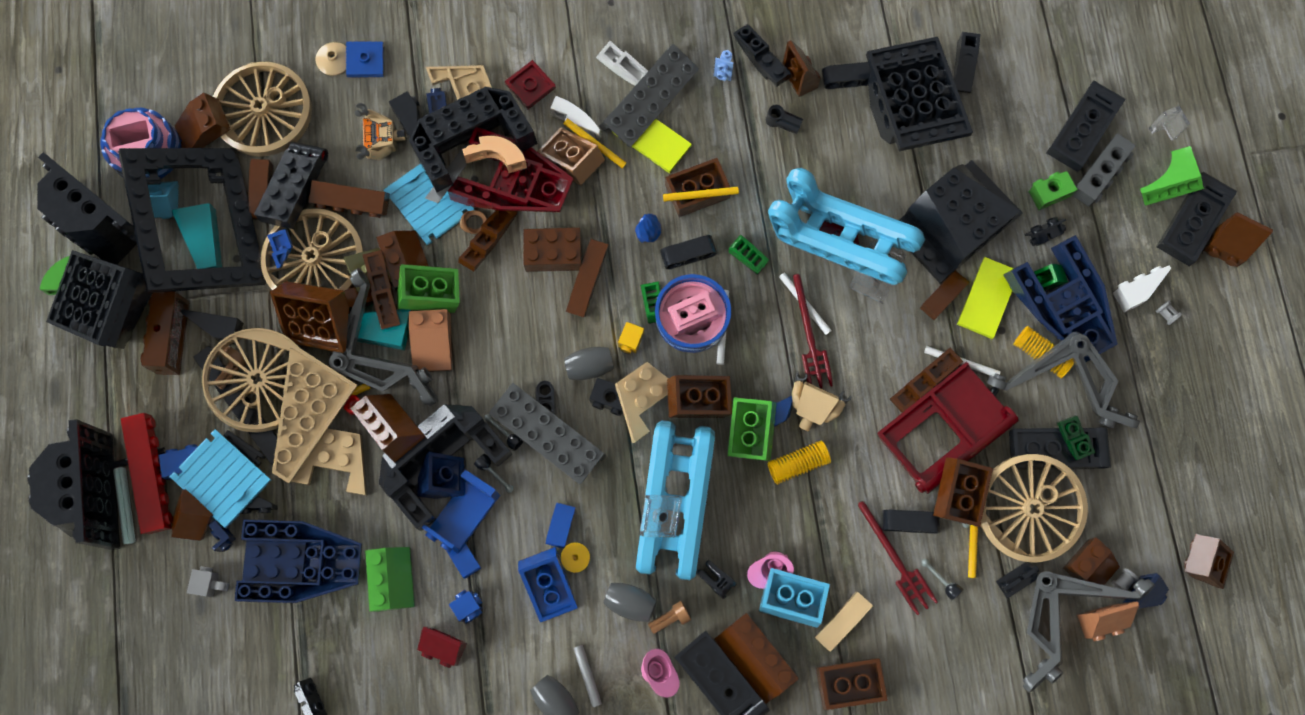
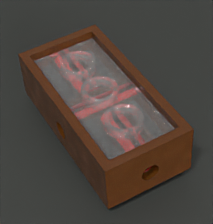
(165, 333)

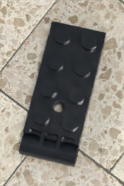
(1085, 126)
(291, 185)
(1196, 220)
(1052, 444)
(715, 674)

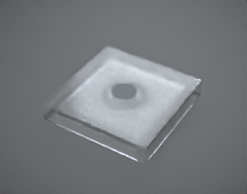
(660, 516)

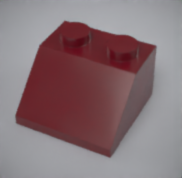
(441, 646)

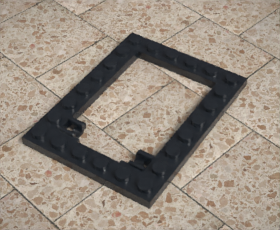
(142, 161)

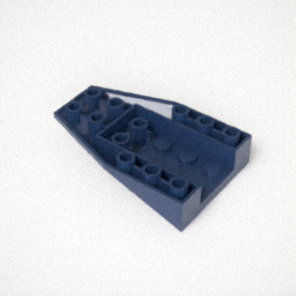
(295, 562)

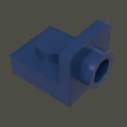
(436, 99)
(222, 534)

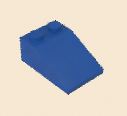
(547, 584)

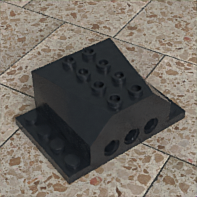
(915, 95)
(82, 215)
(958, 218)
(99, 300)
(76, 486)

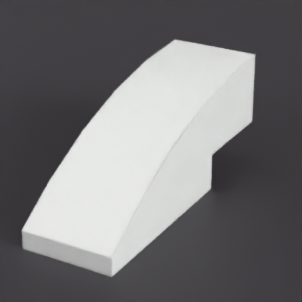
(621, 63)
(564, 109)

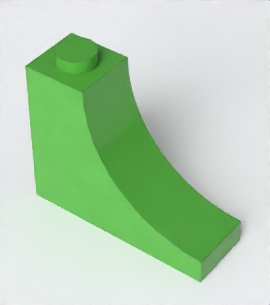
(1178, 180)

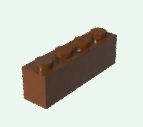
(348, 197)

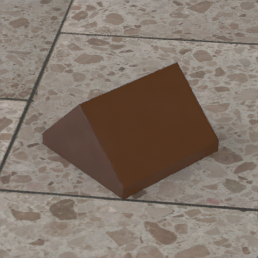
(190, 518)

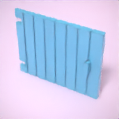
(424, 215)
(221, 478)

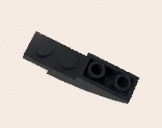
(761, 57)

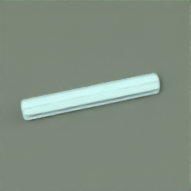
(124, 505)

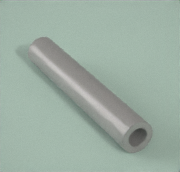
(587, 676)

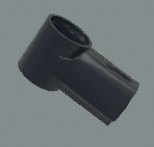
(785, 121)

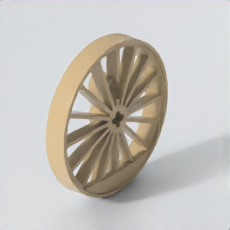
(256, 116)
(320, 252)
(255, 334)
(1036, 498)

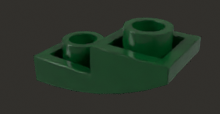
(1075, 438)

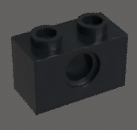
(599, 393)

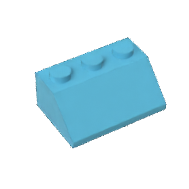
(794, 598)

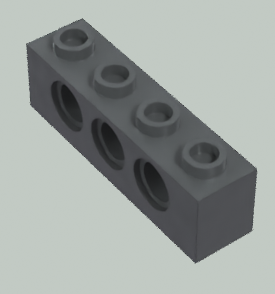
(1118, 147)

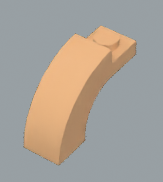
(496, 148)

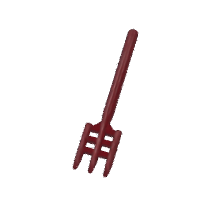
(813, 353)
(905, 575)

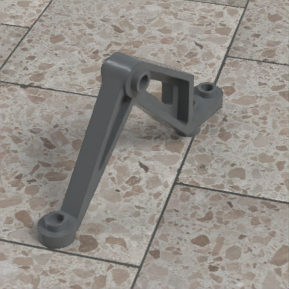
(1067, 350)
(346, 361)
(1065, 586)

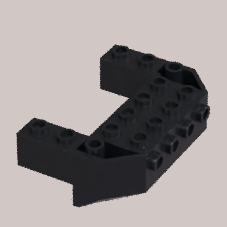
(455, 125)
(445, 433)

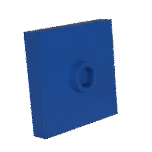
(365, 59)

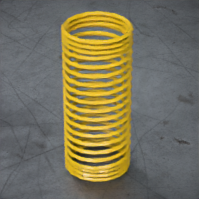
(1026, 334)
(780, 473)

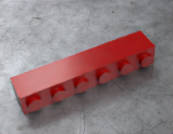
(146, 473)

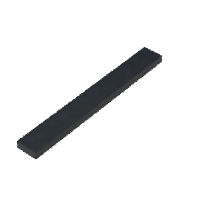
(265, 440)

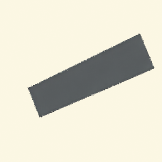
(454, 171)

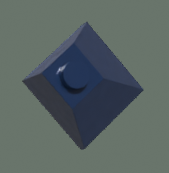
(441, 476)
(1156, 596)

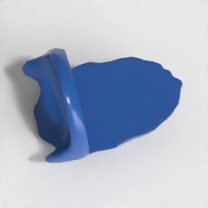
(648, 228)

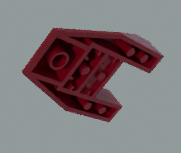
(533, 189)

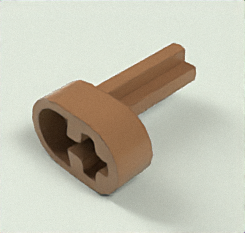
(235, 355)
(677, 613)

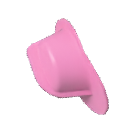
(759, 571)
(660, 673)

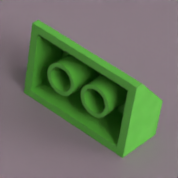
(428, 288)
(752, 429)
(389, 579)

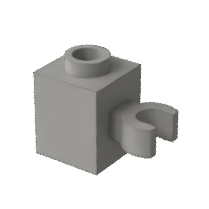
(204, 582)

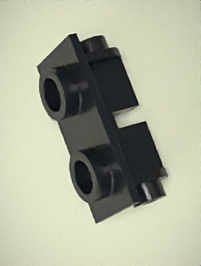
(1039, 233)
(1018, 579)
(306, 691)

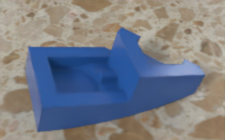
(281, 246)
(783, 410)

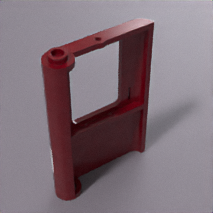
(966, 408)

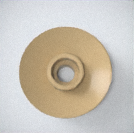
(334, 65)

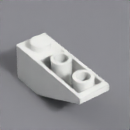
(1139, 291)

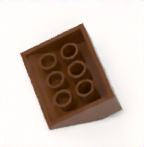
(312, 315)

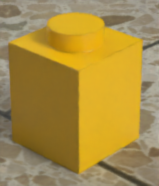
(630, 338)

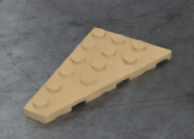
(308, 408)

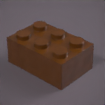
(699, 177)
(552, 249)
(699, 396)
(963, 491)
(851, 684)

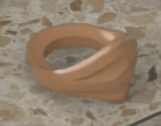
(466, 216)

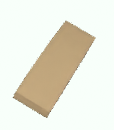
(843, 621)

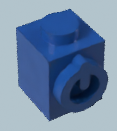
(466, 606)

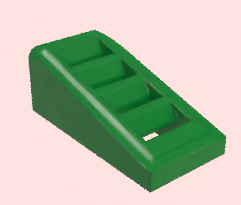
(752, 250)
(650, 312)

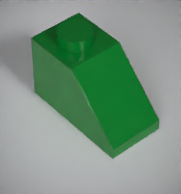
(1051, 276)

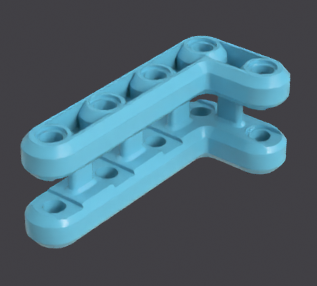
(854, 220)
(693, 503)

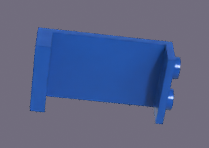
(462, 514)

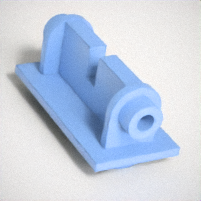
(724, 66)

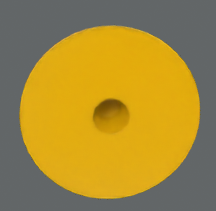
(575, 557)

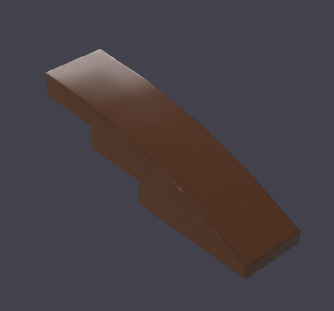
(487, 238)
(587, 277)
(381, 289)
(926, 380)

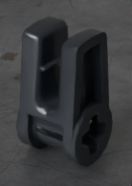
(717, 585)

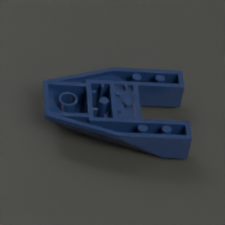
(1074, 306)

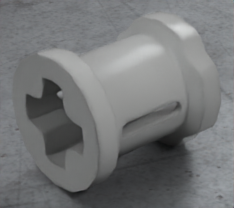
(1168, 312)
(1125, 580)

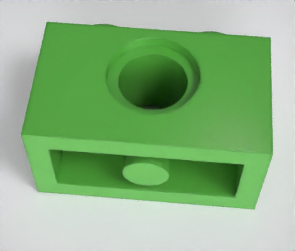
(1060, 182)

